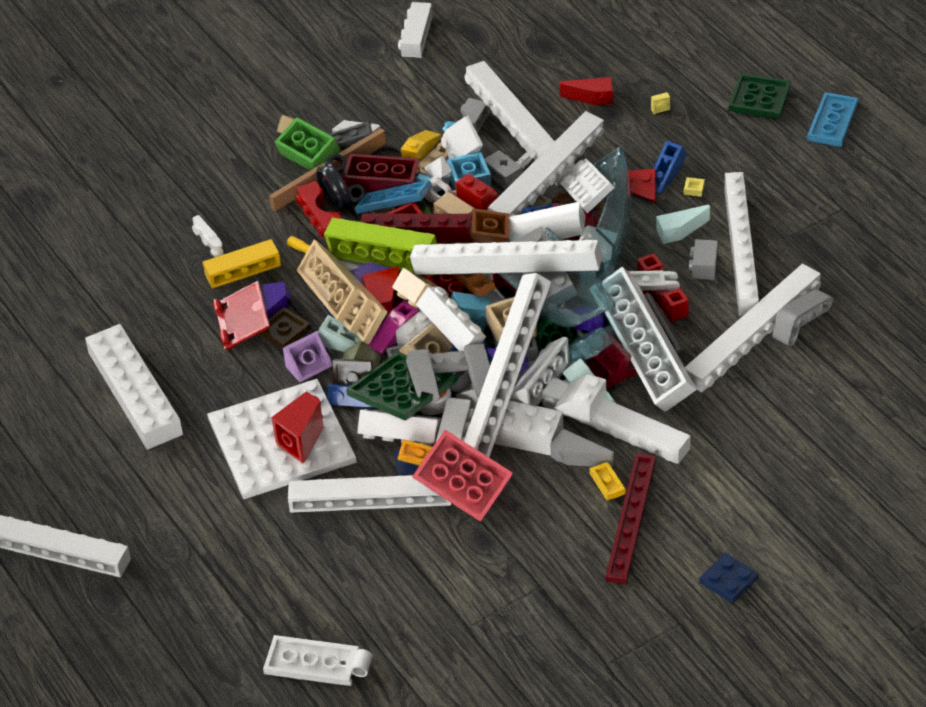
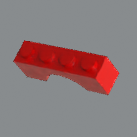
(311, 199)
(672, 302)

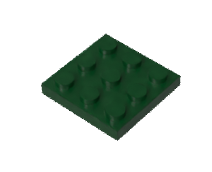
(759, 95)

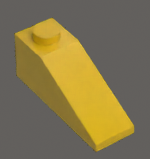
(420, 145)

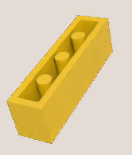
(241, 263)

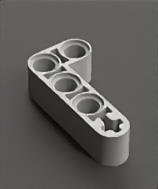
(798, 314)

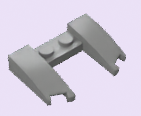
(424, 365)

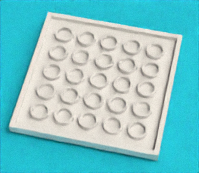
(250, 445)

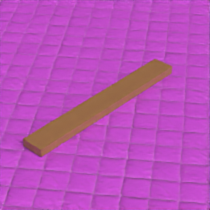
(365, 147)

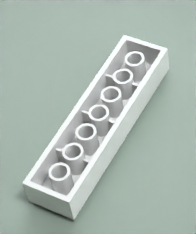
(646, 342)
(134, 386)

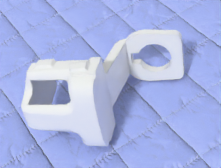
(437, 185)

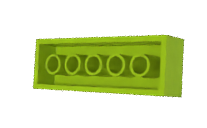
(374, 243)

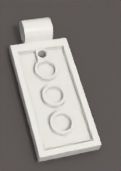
(316, 660)

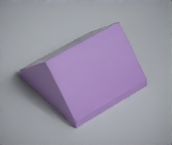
(306, 357)

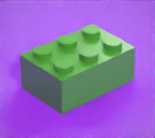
(306, 144)

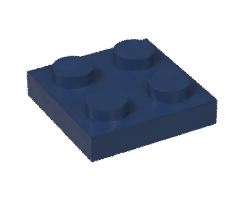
(728, 578)

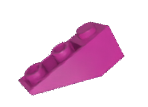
(386, 334)

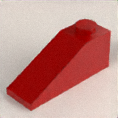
(591, 91)

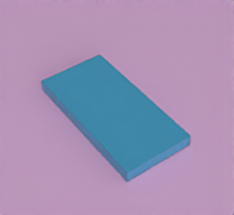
(833, 119)
(393, 196)

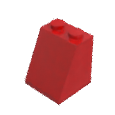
(475, 192)
(380, 286)
(299, 426)

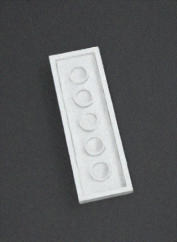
(586, 184)

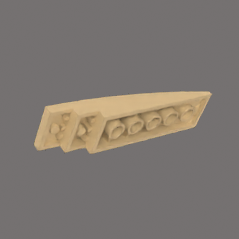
(341, 292)

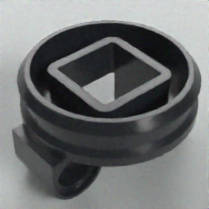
(334, 186)

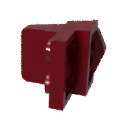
(612, 364)

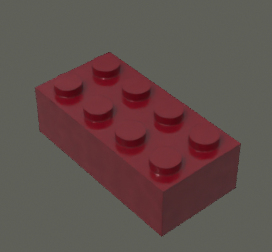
(380, 172)

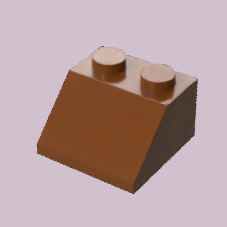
(490, 226)

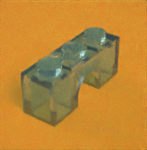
(588, 345)

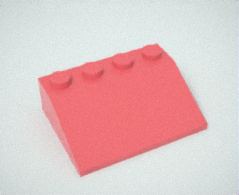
(462, 475)

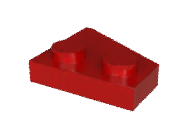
(643, 184)

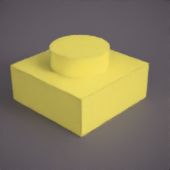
(660, 103)
(694, 186)

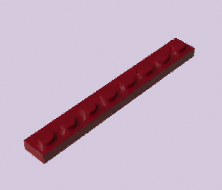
(630, 519)

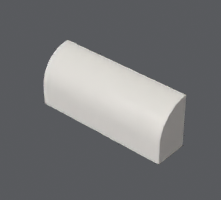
(563, 220)

